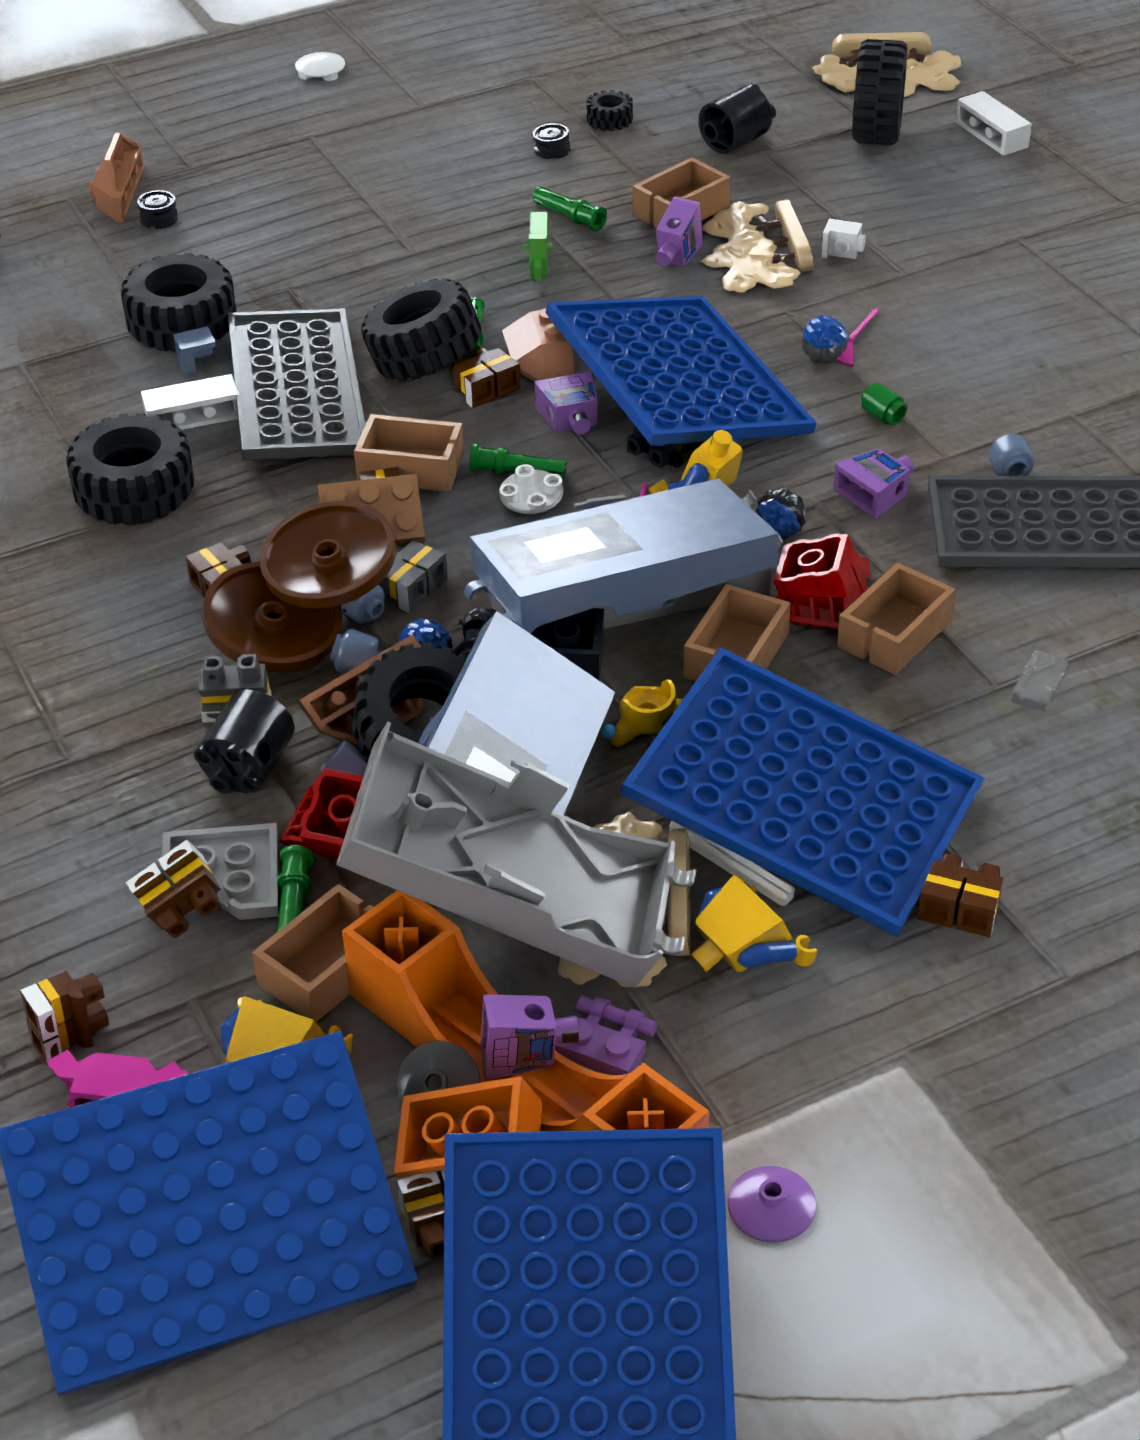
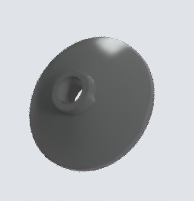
(435, 1058)

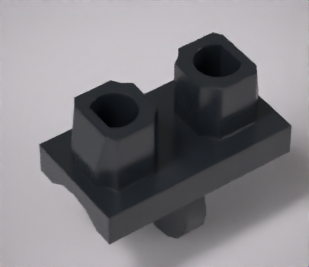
(658, 455)

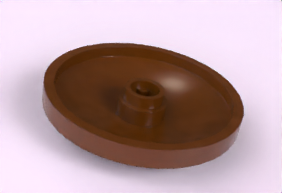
(328, 554)
(249, 619)

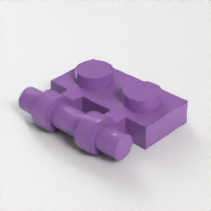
(603, 1047)

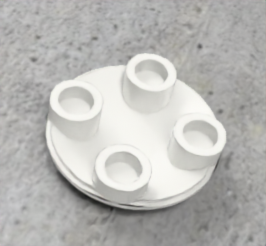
(320, 65)
(531, 490)

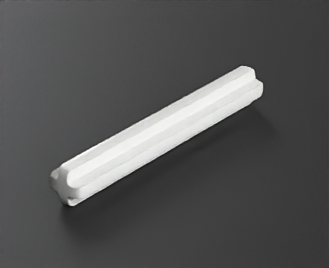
(755, 875)

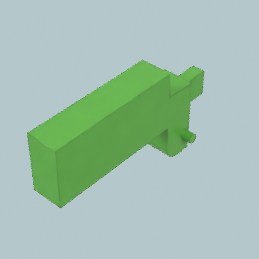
(538, 245)

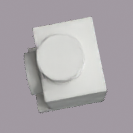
(842, 239)

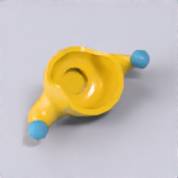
(642, 712)

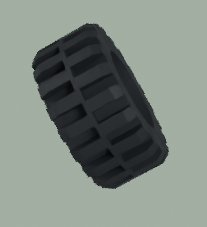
(879, 91)
(176, 297)
(421, 329)
(130, 468)
(398, 677)

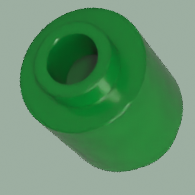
(883, 404)

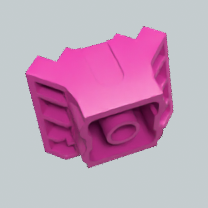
(107, 1075)

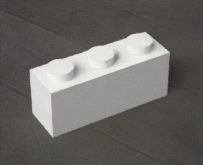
(993, 123)
(194, 402)

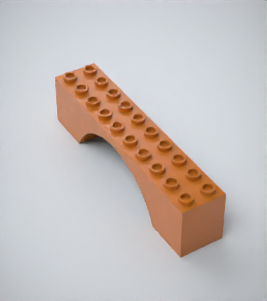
(425, 985)

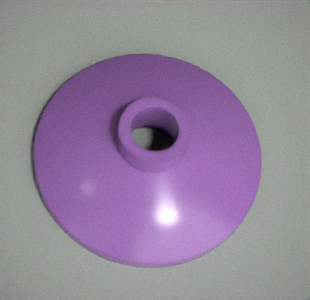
(771, 1217)

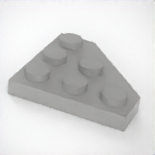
(243, 864)

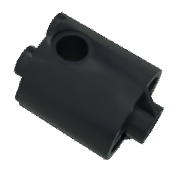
(735, 118)
(245, 742)

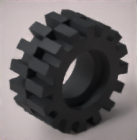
(609, 110)

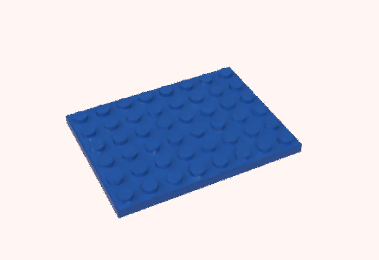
(679, 369)
(804, 789)
(202, 1211)
(586, 1286)

